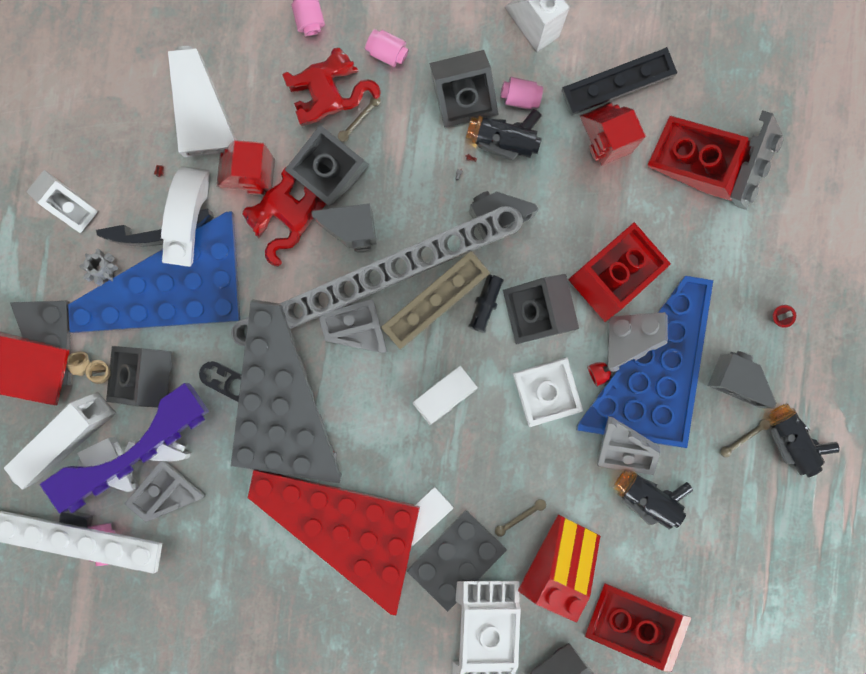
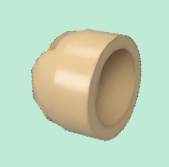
(77, 363)
(97, 367)

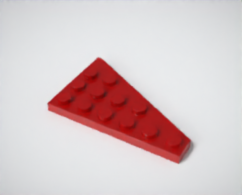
(350, 530)

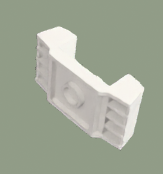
(488, 627)

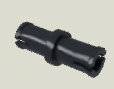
(486, 303)

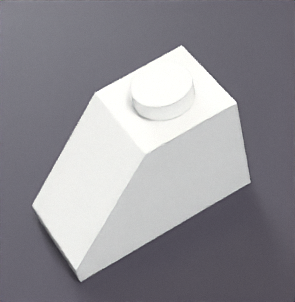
(61, 201)
(105, 452)

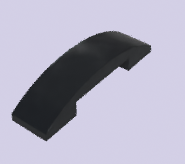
(122, 234)

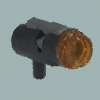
(505, 138)
(796, 443)
(650, 502)

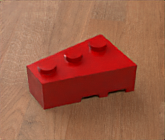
(612, 132)
(246, 167)

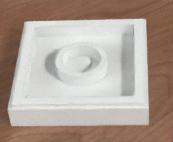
(547, 392)

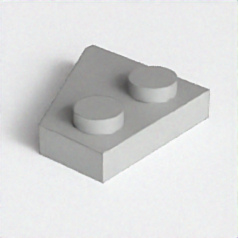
(354, 327)
(634, 336)
(627, 449)
(162, 493)

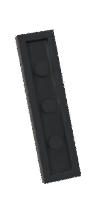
(619, 81)

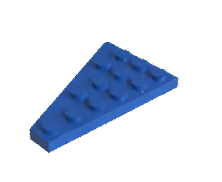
(168, 293)
(660, 388)

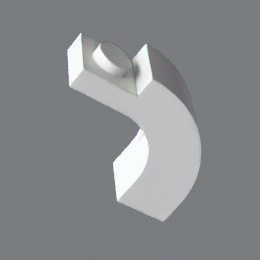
(181, 213)

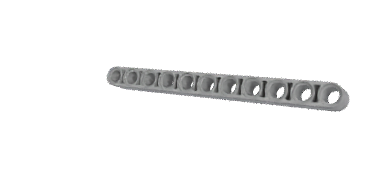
(387, 270)

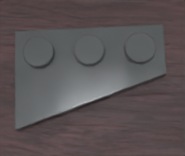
(761, 152)
(45, 323)

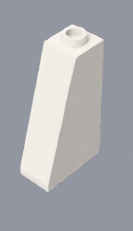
(539, 19)
(199, 115)
(59, 439)

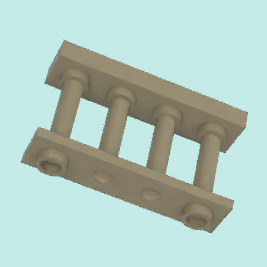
(435, 300)

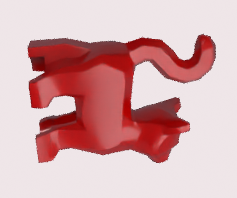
(324, 93)
(292, 213)

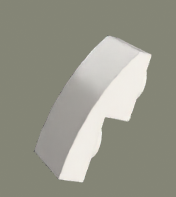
(445, 395)
(167, 453)

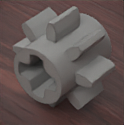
(93, 261)

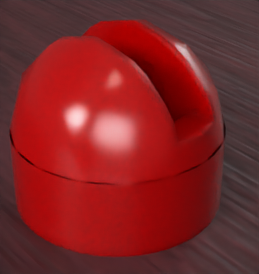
(787, 322)
(598, 374)

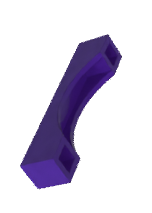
(75, 483)

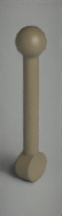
(343, 136)
(763, 425)
(539, 505)

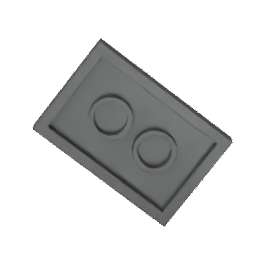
(459, 554)

